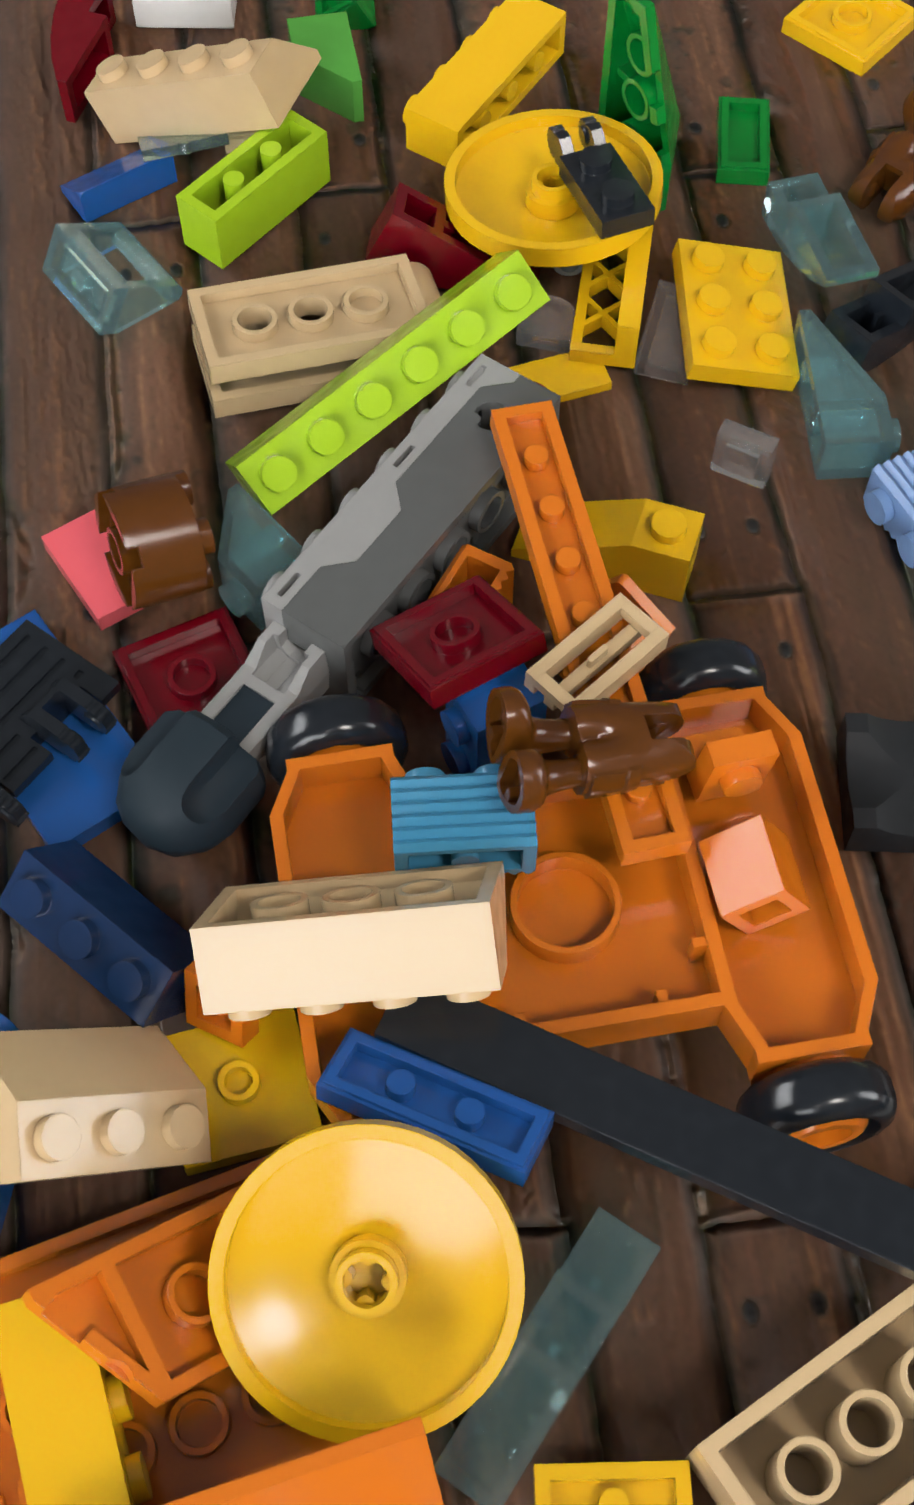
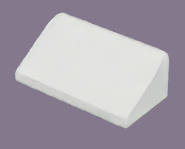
(185, 13)

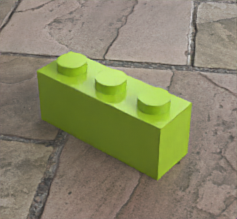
(253, 189)

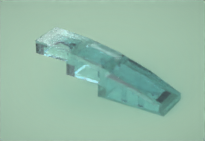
(547, 1360)

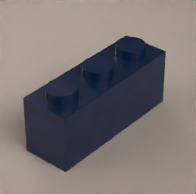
(101, 929)

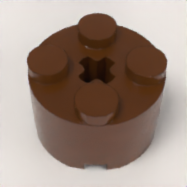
(155, 539)

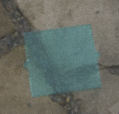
(166, 146)

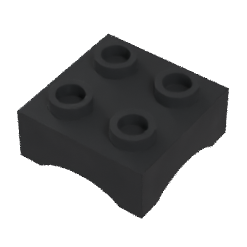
(876, 783)

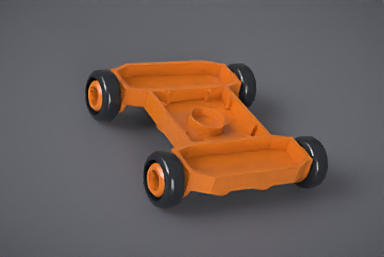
(632, 946)

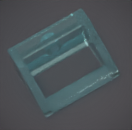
(95, 286)

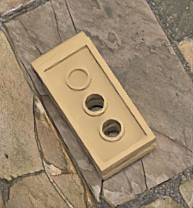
(296, 331)

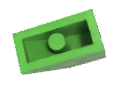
(337, 78)

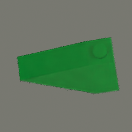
(638, 80)

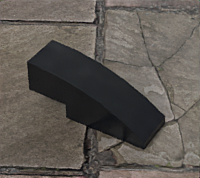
(879, 321)

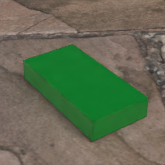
(743, 141)

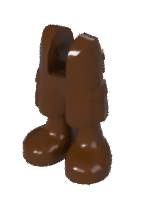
(889, 169)
(608, 742)

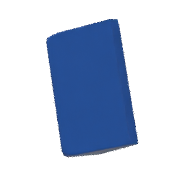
(118, 184)

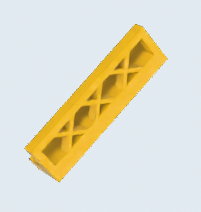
(627, 310)

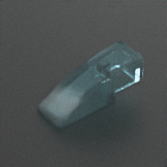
(817, 231)

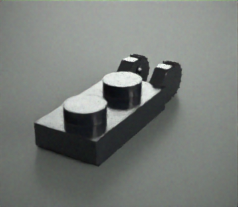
(600, 180)

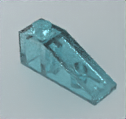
(841, 406)

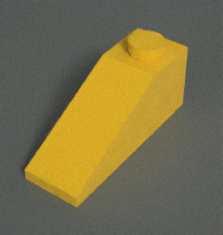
(643, 540)

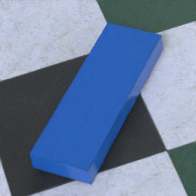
(399, 1086)

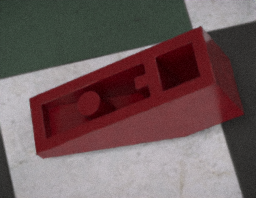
(424, 232)

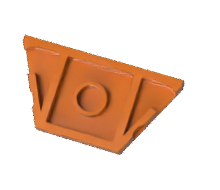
(144, 1306)

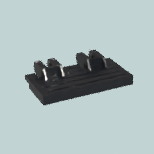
(38, 691)

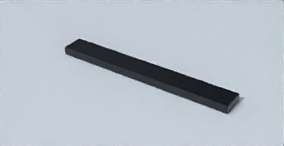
(666, 1126)

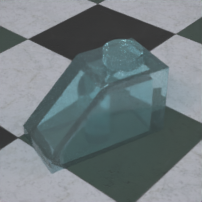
(250, 553)

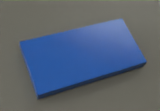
(73, 797)

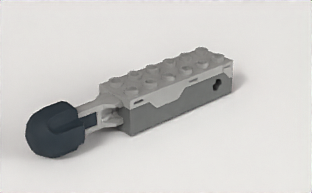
(376, 558)

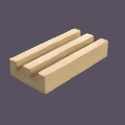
(556, 695)

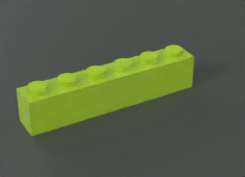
(388, 380)

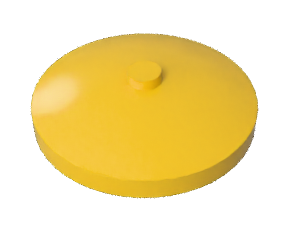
(510, 197)
(366, 1280)

